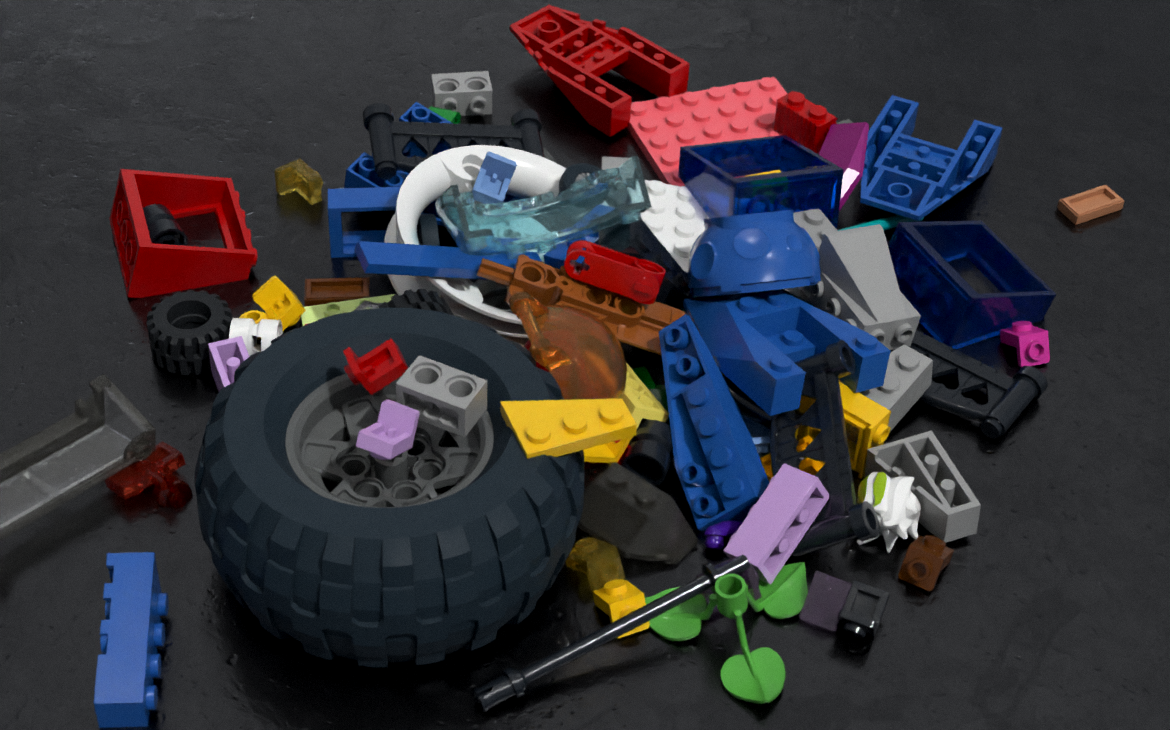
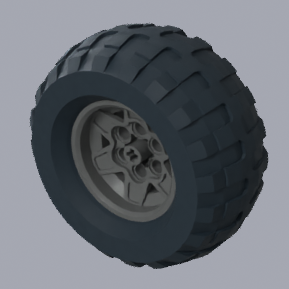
(405, 548)

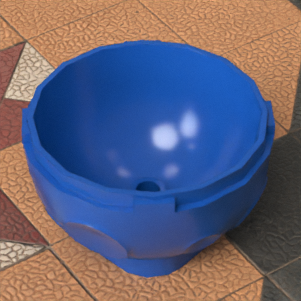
(752, 255)

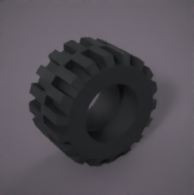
(183, 328)

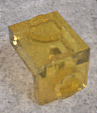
(299, 177)
(597, 560)

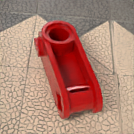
(615, 271)

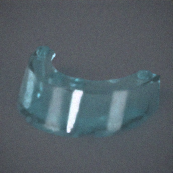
(545, 220)

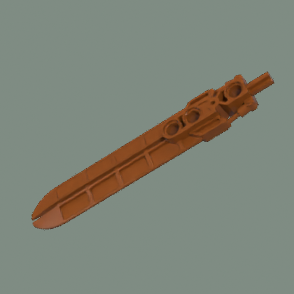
(629, 320)

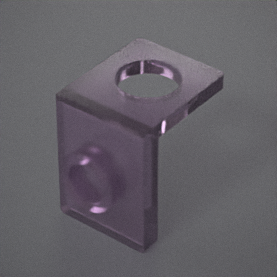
(825, 600)

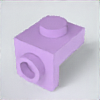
(392, 433)

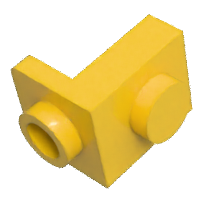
(279, 302)
(619, 599)

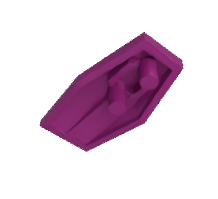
(846, 148)

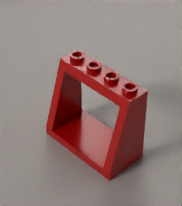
(167, 268)

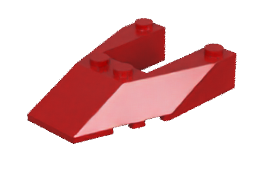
(580, 51)

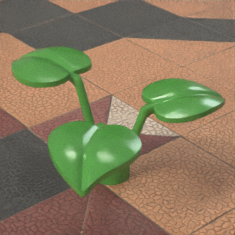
(754, 675)

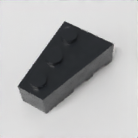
(640, 242)

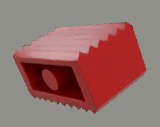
(803, 120)

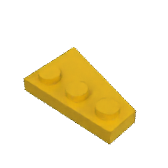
(567, 425)

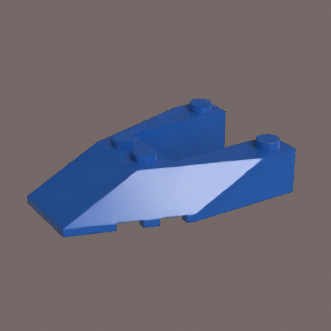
(918, 175)
(763, 334)

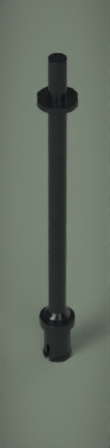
(515, 681)

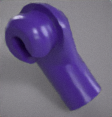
(716, 533)

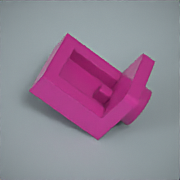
(1030, 341)

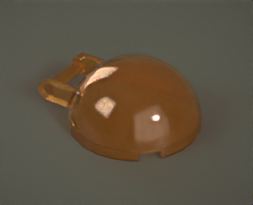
(574, 348)

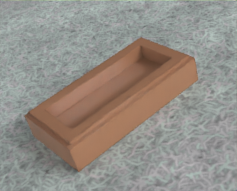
(1090, 204)

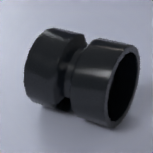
(163, 226)
(650, 452)

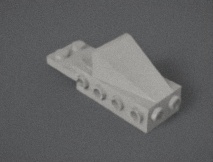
(859, 280)

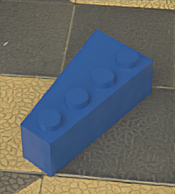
(130, 641)

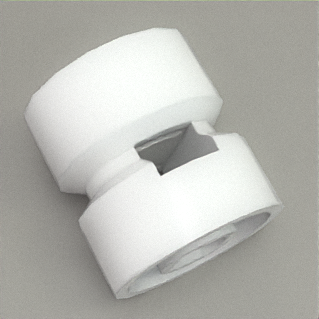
(247, 328)

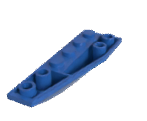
(708, 433)

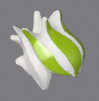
(894, 505)

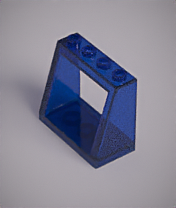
(803, 184)
(945, 300)

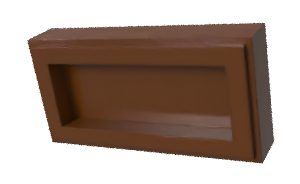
(335, 290)

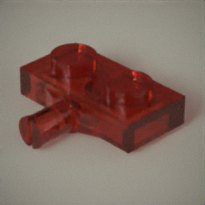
(150, 471)

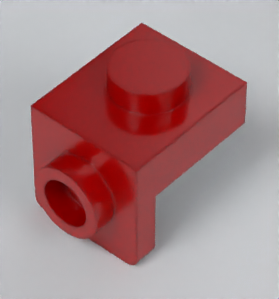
(376, 367)

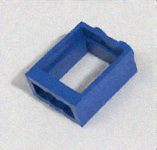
(352, 200)

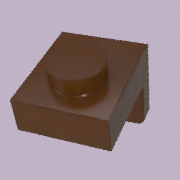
(924, 561)

